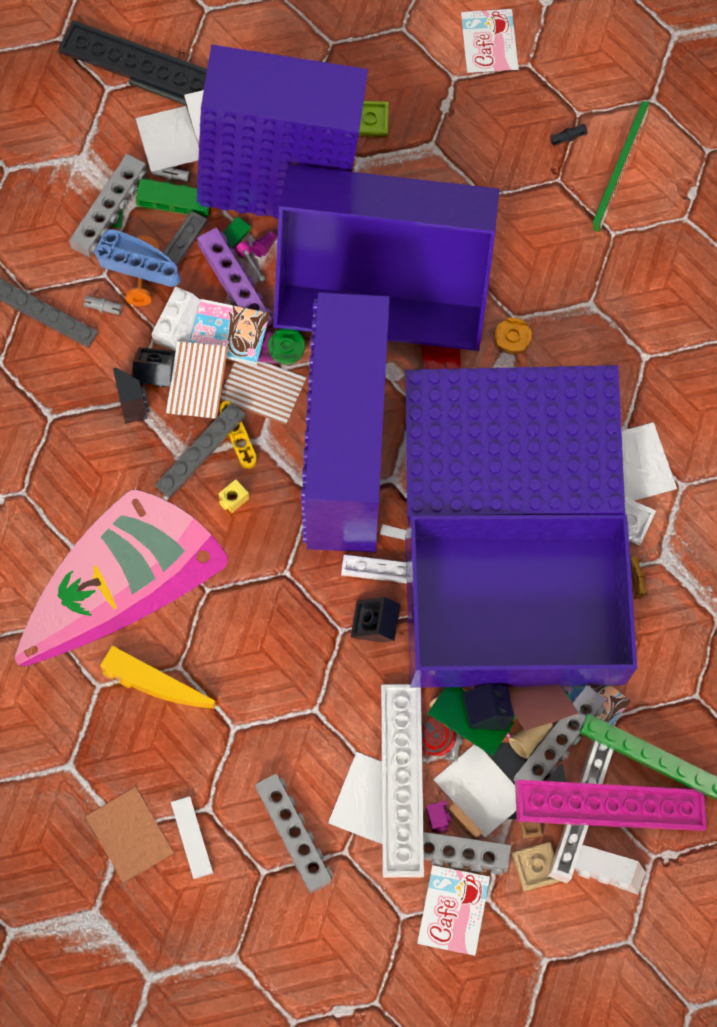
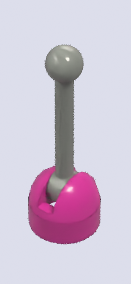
(243, 250)

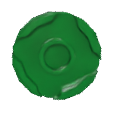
(286, 346)

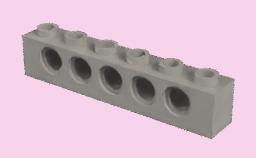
(128, 167)
(587, 698)
(275, 785)
(500, 852)

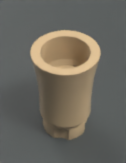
(527, 741)

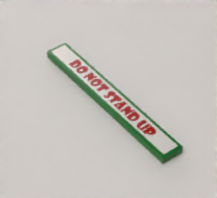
(620, 166)

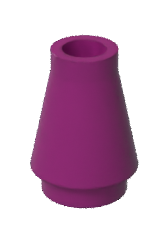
(262, 245)

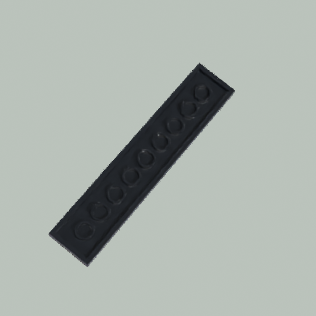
(132, 60)

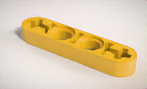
(241, 434)

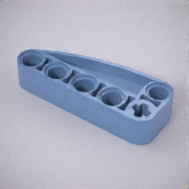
(124, 252)

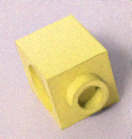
(234, 488)

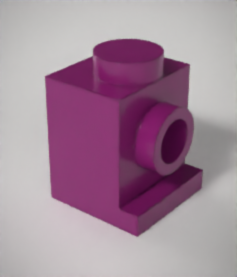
(438, 817)

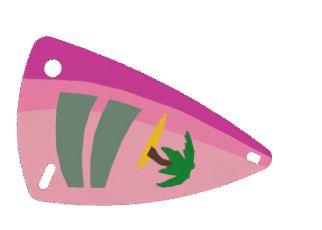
(119, 575)

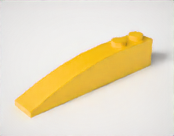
(150, 680)

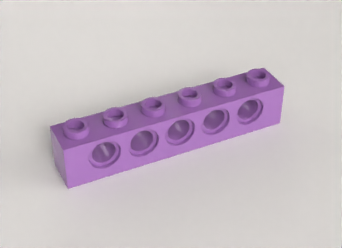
(215, 239)

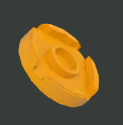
(513, 336)

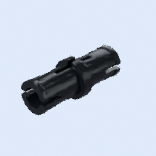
(568, 134)

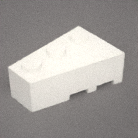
(610, 869)

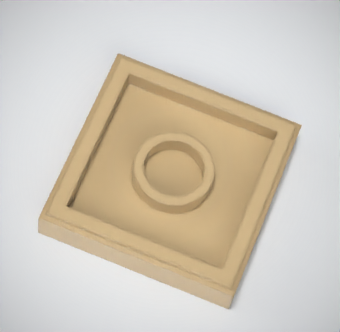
(534, 865)

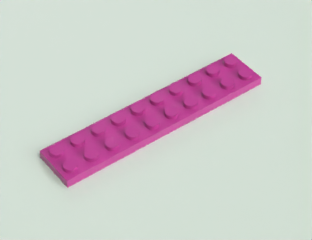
(609, 805)

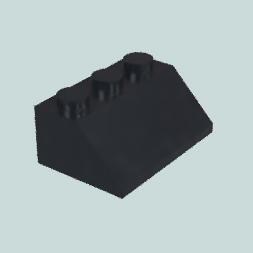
(131, 397)

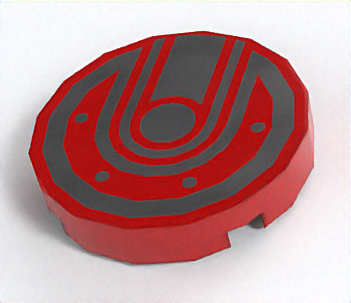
(437, 738)

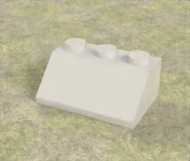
(176, 319)

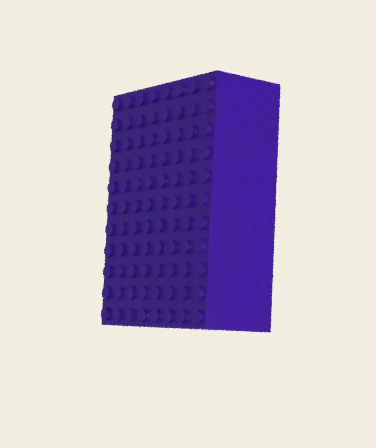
(269, 115)
(387, 238)
(344, 422)
(514, 441)
(519, 600)

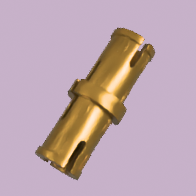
(640, 589)

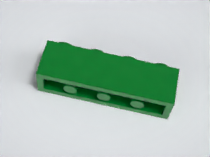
(169, 197)

